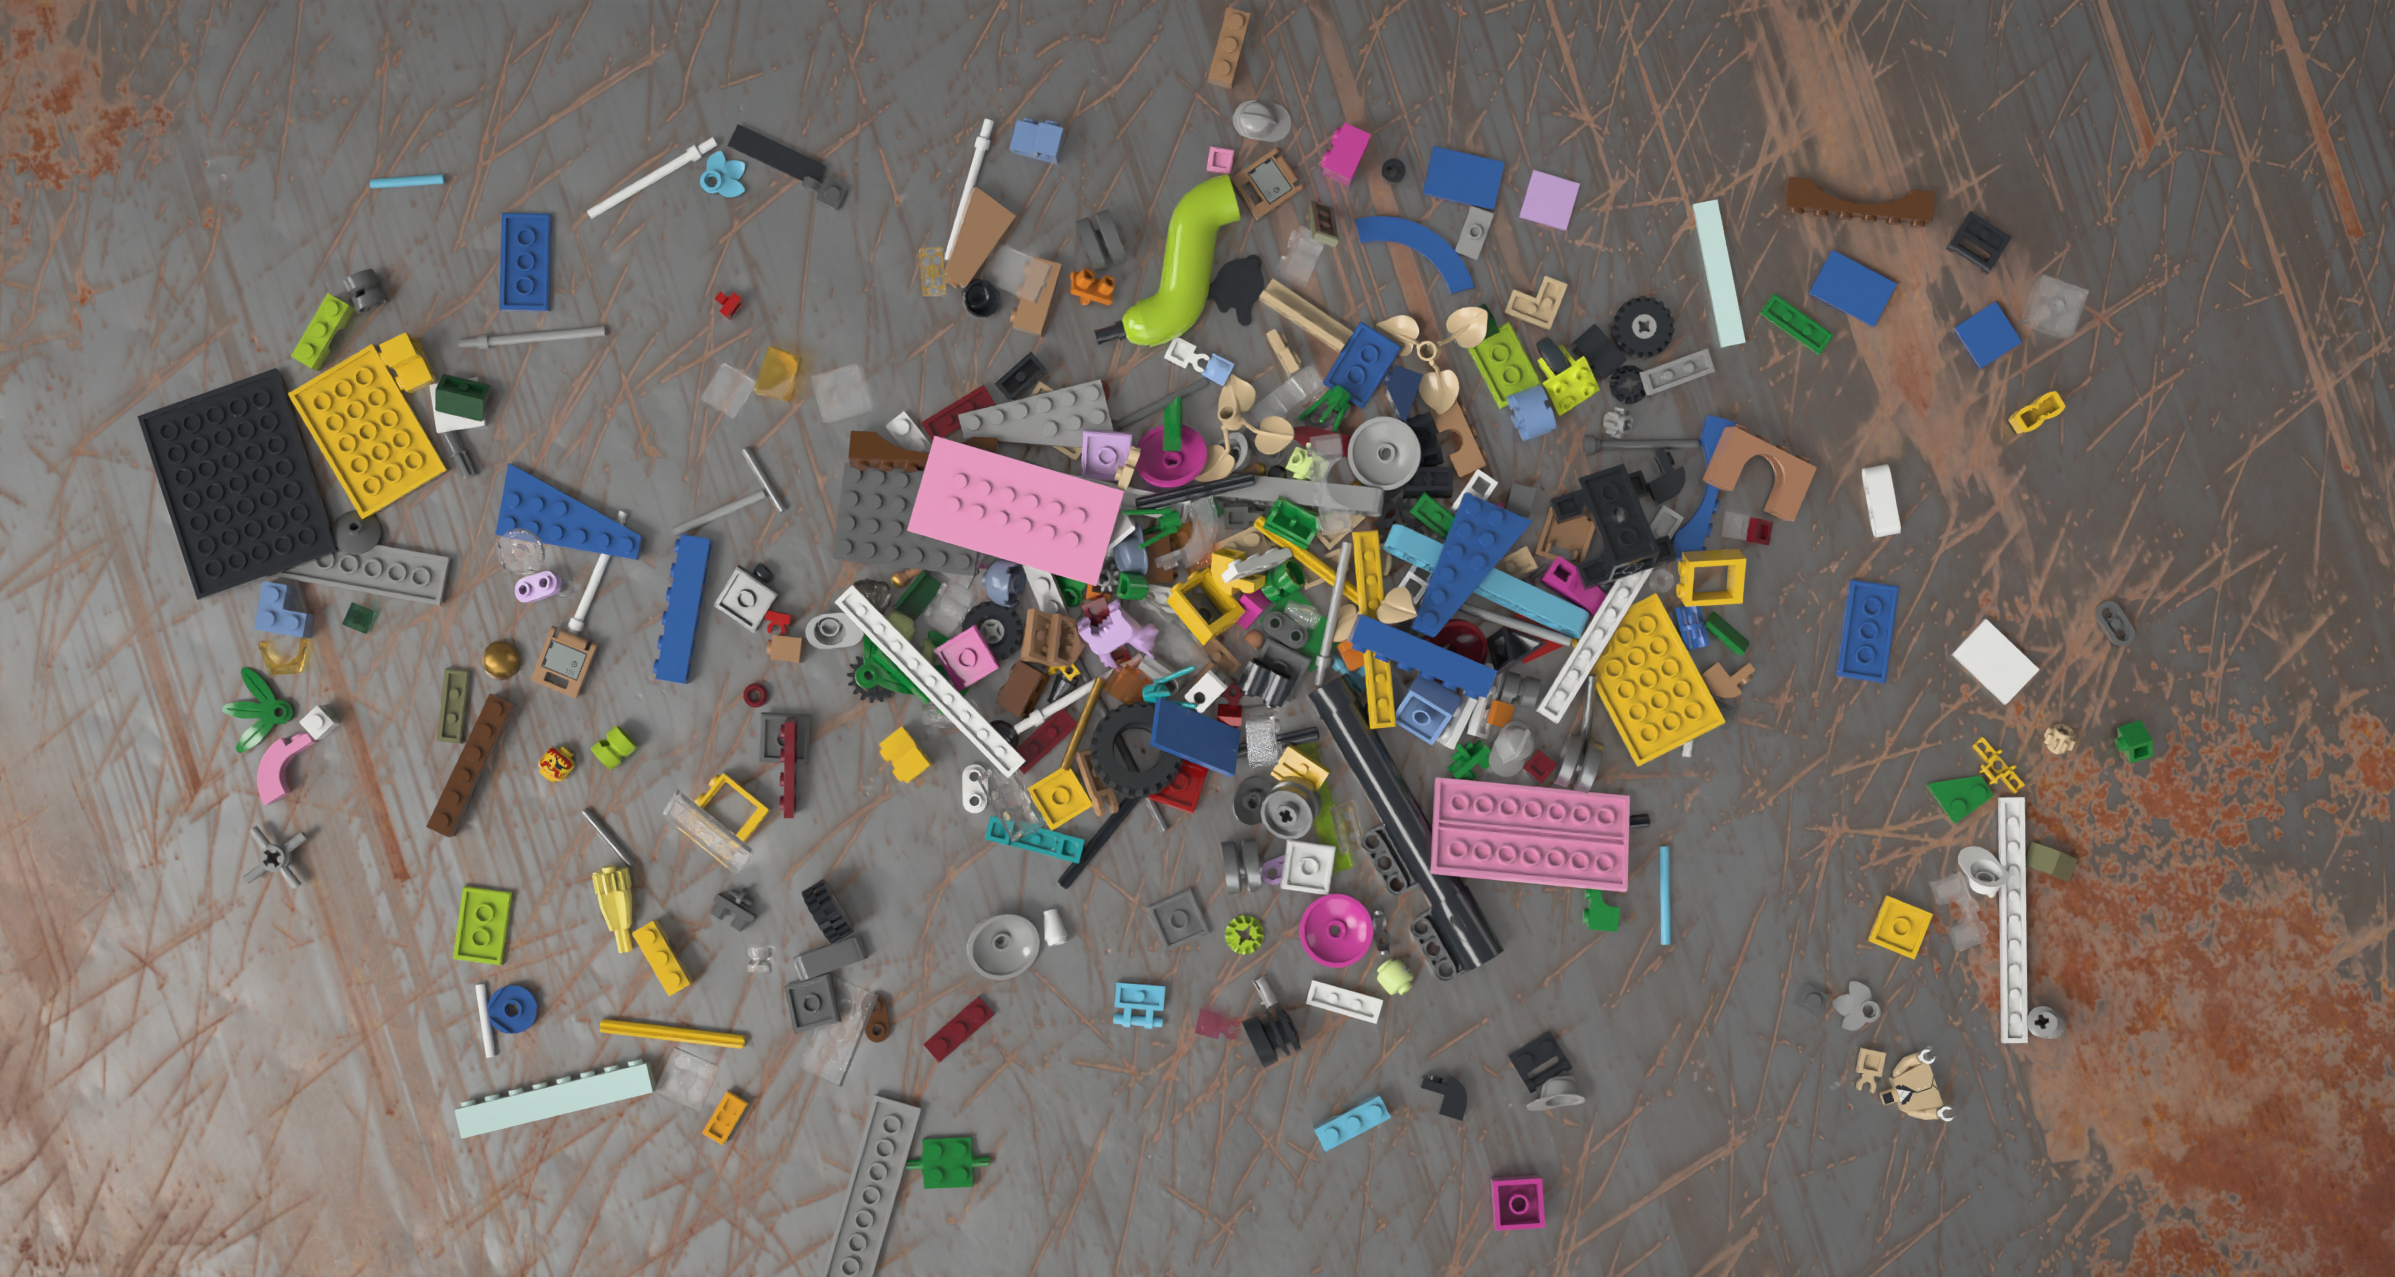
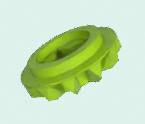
(1241, 923)

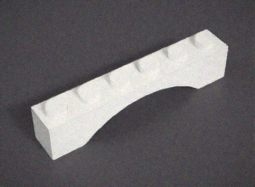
(1417, 578)

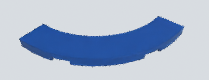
(1421, 240)

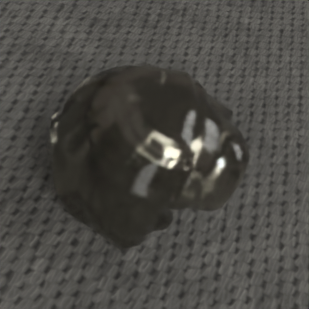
(876, 592)

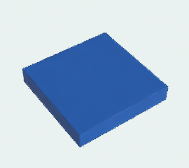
(1987, 335)

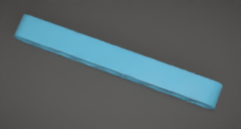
(1495, 586)

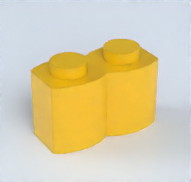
(2037, 412)

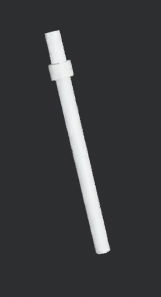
(982, 144)
(693, 153)
(576, 624)
(1037, 717)

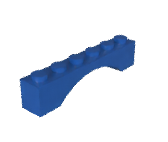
(1693, 533)

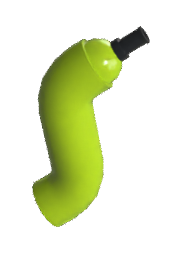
(1184, 270)

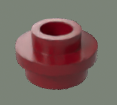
(747, 695)

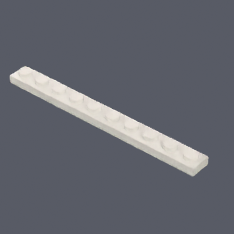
(1601, 628)
(930, 681)
(2013, 921)

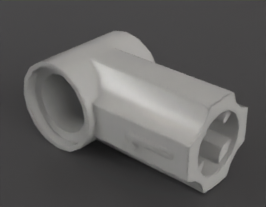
(1158, 669)

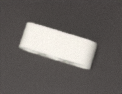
(1881, 500)

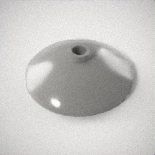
(1367, 455)
(1007, 956)

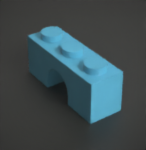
(1352, 1123)

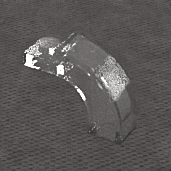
(1204, 531)

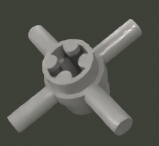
(284, 860)

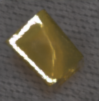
(778, 374)

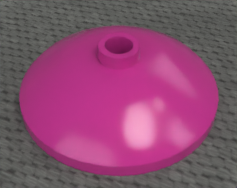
(1155, 462)
(1341, 948)

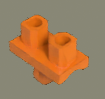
(1091, 288)

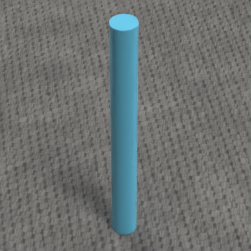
(1665, 895)

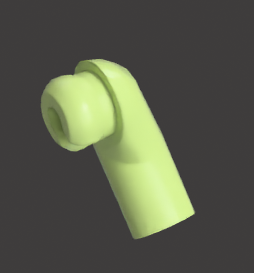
(928, 651)

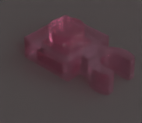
(1212, 1023)

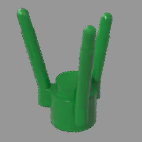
(1337, 399)
(1168, 523)

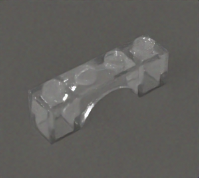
(1326, 452)

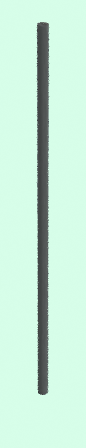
(1122, 747)

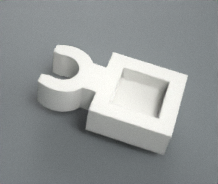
(1182, 353)

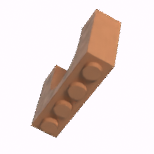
(1791, 472)

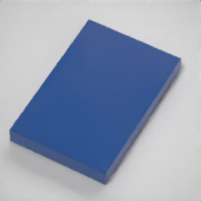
(1463, 178)
(1852, 288)
(1362, 364)

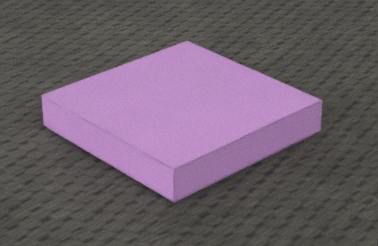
(1549, 200)
(1104, 453)

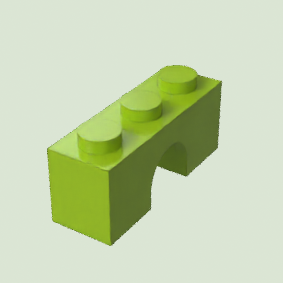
(315, 342)

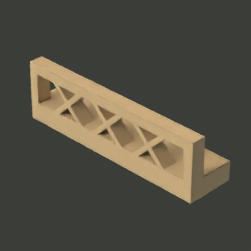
(1306, 316)

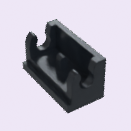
(1433, 481)

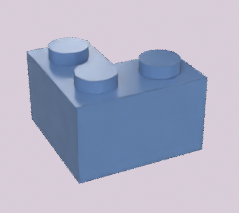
(1038, 141)
(275, 612)

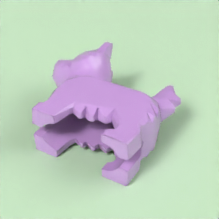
(1116, 631)

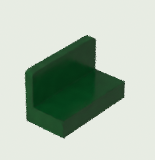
(461, 397)
(918, 596)

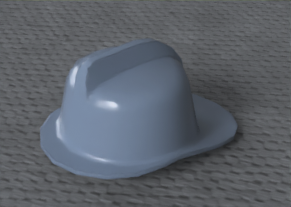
(1129, 556)

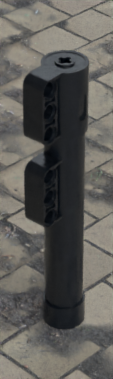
(1406, 838)

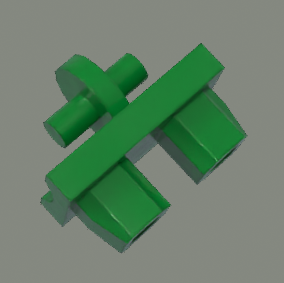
(1468, 757)

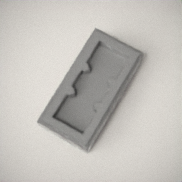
(1474, 233)

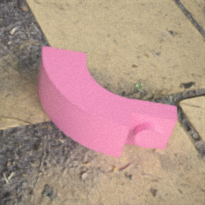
(272, 768)

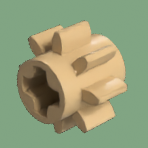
(2059, 738)

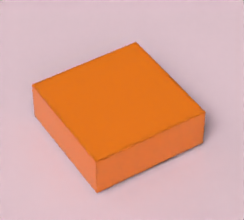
(1500, 713)

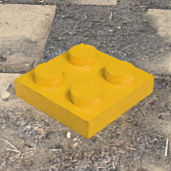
(1059, 797)
(1900, 927)

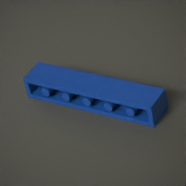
(684, 609)
(1422, 656)

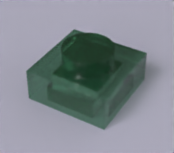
(359, 617)

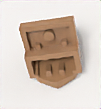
(1050, 639)

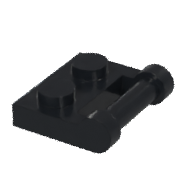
(1981, 235)
(1535, 1054)

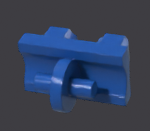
(1692, 627)

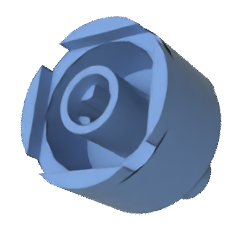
(1531, 412)

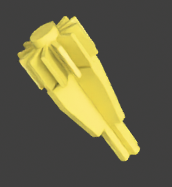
(615, 901)

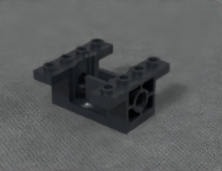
(1627, 544)

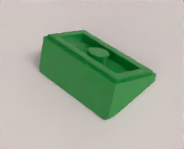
(1172, 426)
(1726, 634)

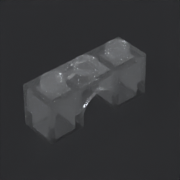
(1968, 929)

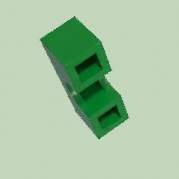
(1598, 914)

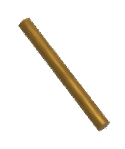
(1082, 723)

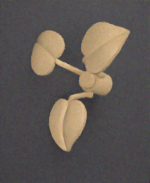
(1439, 388)
(1272, 436)
(1395, 607)

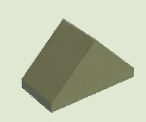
(2050, 861)

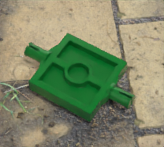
(947, 1163)

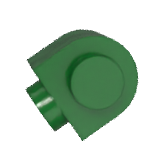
(1137, 586)

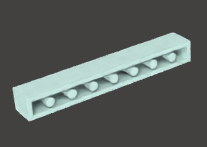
(555, 1099)

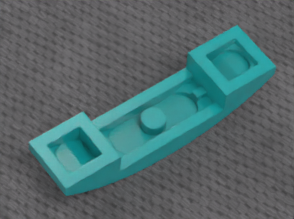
(1042, 841)

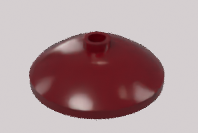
(1464, 640)

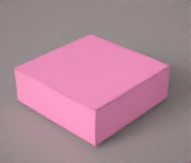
(1220, 160)

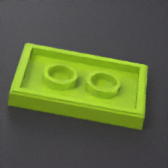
(1504, 365)
(482, 925)

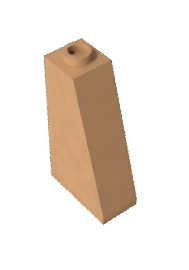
(976, 236)

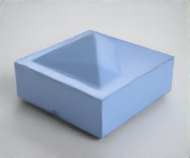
(1218, 369)

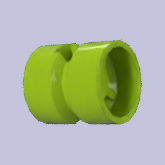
(614, 747)

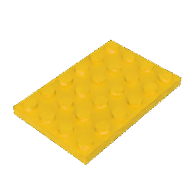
(367, 431)
(1652, 684)

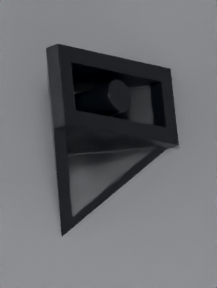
(1510, 647)

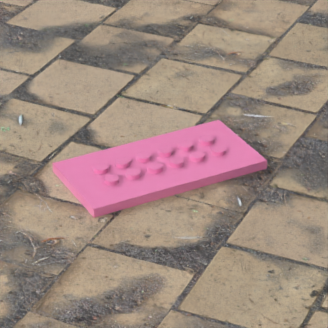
(1015, 511)
(1530, 834)

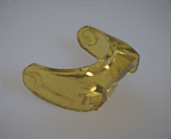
(292, 667)

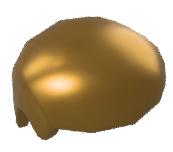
(500, 660)

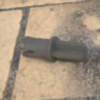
(459, 454)

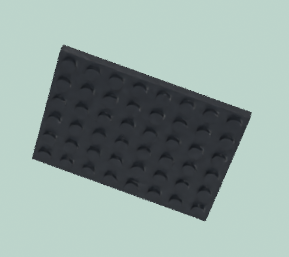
(237, 484)

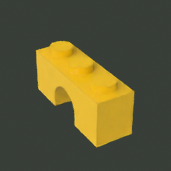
(660, 956)

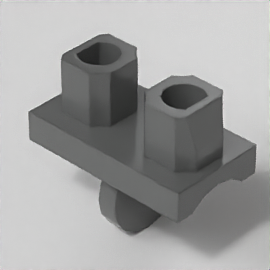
(743, 915)

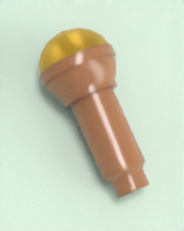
(1257, 469)
(900, 579)

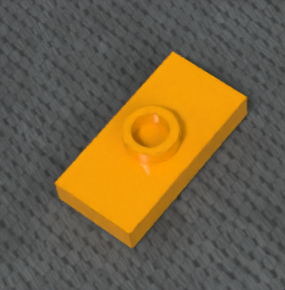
(725, 1117)

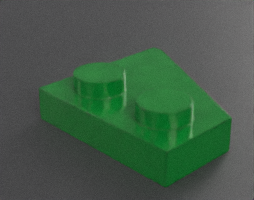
(1960, 795)

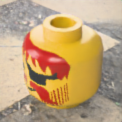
(556, 764)

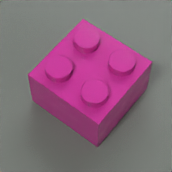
(1347, 151)
(1517, 1202)

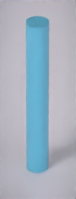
(407, 181)

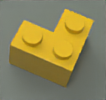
(409, 361)
(906, 755)

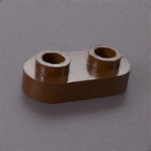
(879, 1018)

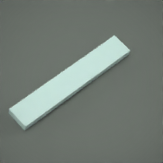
(1719, 273)

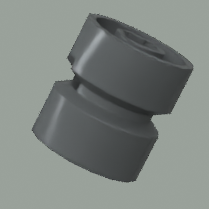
(362, 283)
(1520, 690)

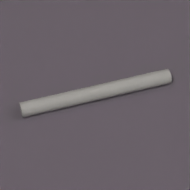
(719, 512)

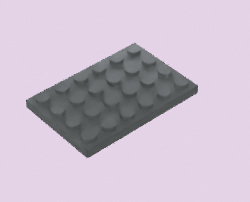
(875, 523)

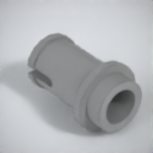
(1266, 991)

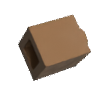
(785, 648)

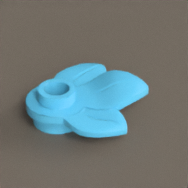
(726, 173)

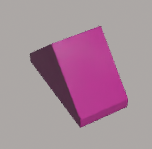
(1253, 605)

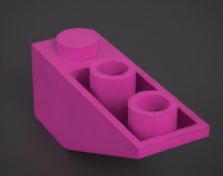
(1564, 580)

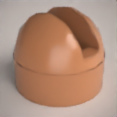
(1255, 639)

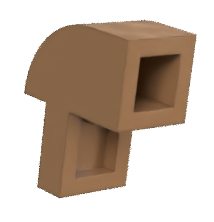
(1723, 685)

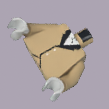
(1916, 1088)

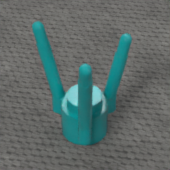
(1157, 690)

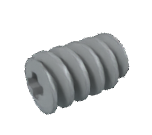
(2052, 1029)

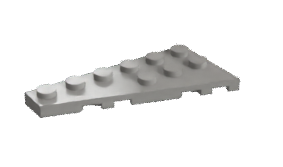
(1043, 419)

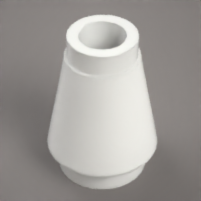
(1054, 929)

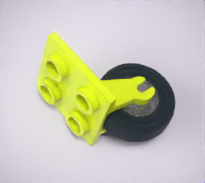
(1565, 384)

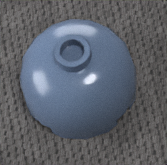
(1004, 582)

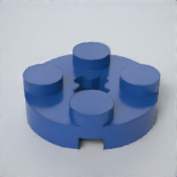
(527, 1008)

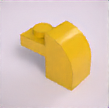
(1219, 565)

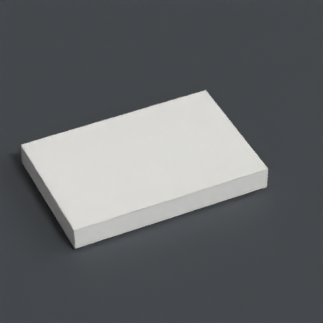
(1995, 661)

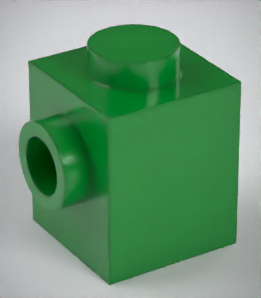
(2134, 741)

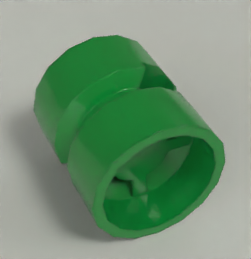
(1283, 580)

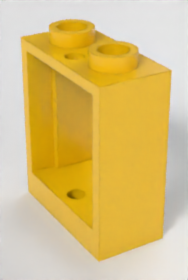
(1735, 579)
(1225, 604)
(757, 817)

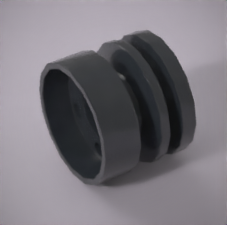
(1272, 1035)

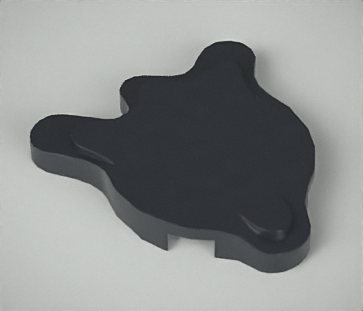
(1238, 287)

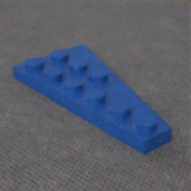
(561, 518)
(1472, 548)

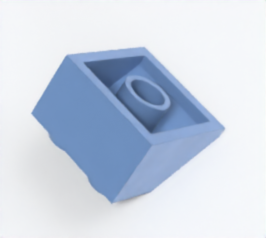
(1426, 709)

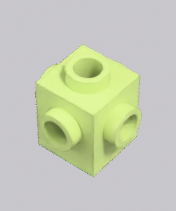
(1299, 464)

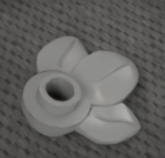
(1853, 1006)

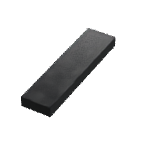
(775, 155)

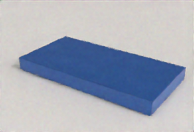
(525, 262)
(1867, 631)
(1195, 737)

